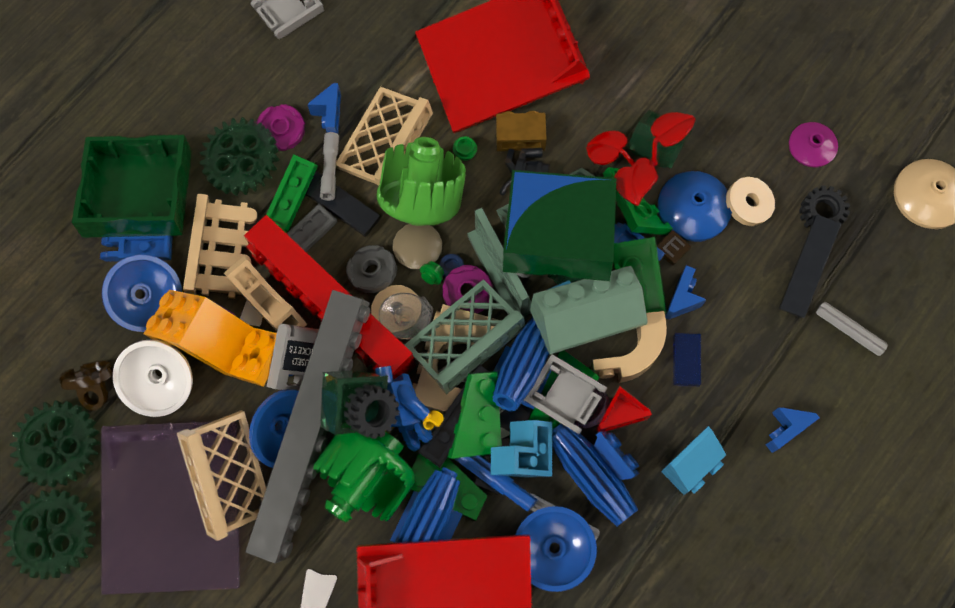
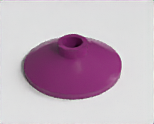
(809, 152)

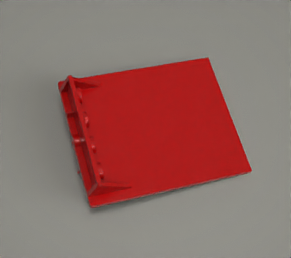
(500, 58)
(446, 573)

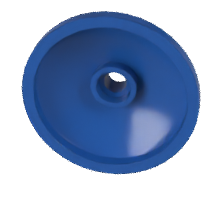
(690, 218)
(133, 274)
(263, 434)
(576, 553)

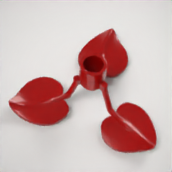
(637, 180)

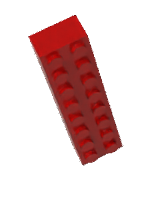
(314, 286)

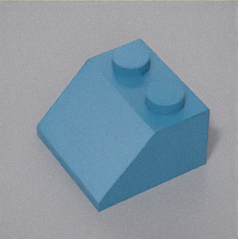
(695, 461)

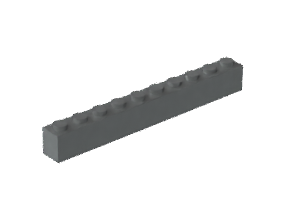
(304, 437)

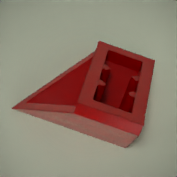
(623, 411)

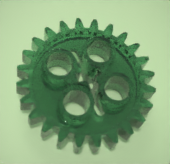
(242, 136)
(33, 458)
(25, 540)

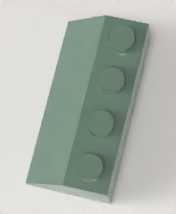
(589, 310)

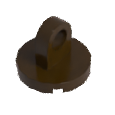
(88, 378)

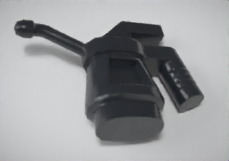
(523, 165)

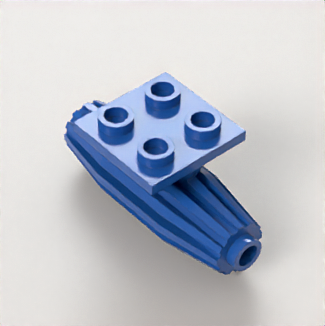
(520, 368)
(598, 470)
(431, 511)

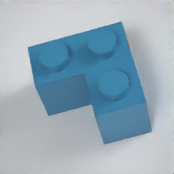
(528, 451)

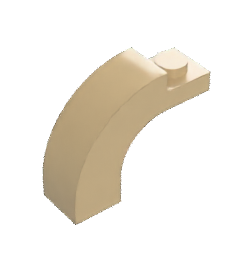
(262, 295)
(649, 345)

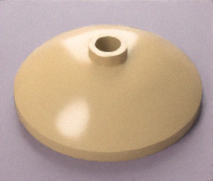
(921, 199)

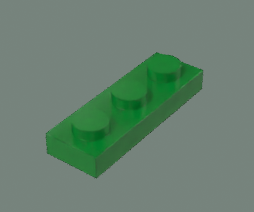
(291, 192)

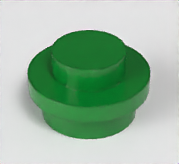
(464, 148)
(432, 273)

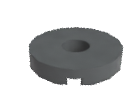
(373, 281)

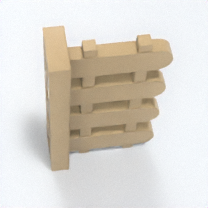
(214, 235)

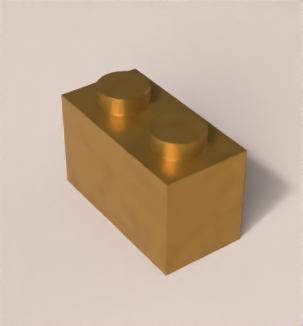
(520, 130)

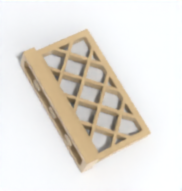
(411, 129)
(202, 480)

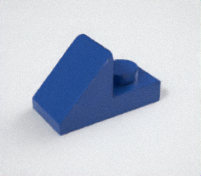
(328, 106)
(683, 299)
(793, 422)

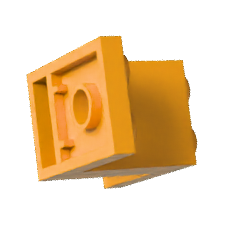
(213, 336)

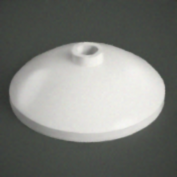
(141, 387)

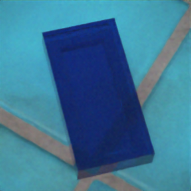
(687, 359)

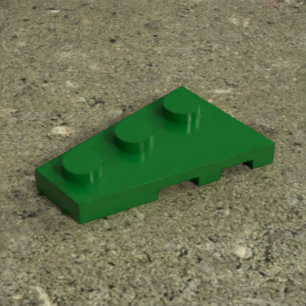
(642, 217)
(644, 260)
(479, 418)
(469, 497)

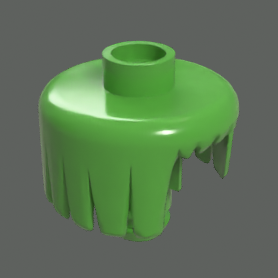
(421, 183)

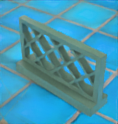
(491, 257)
(483, 347)

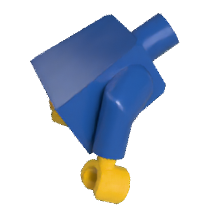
(410, 407)

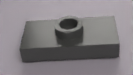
(312, 227)

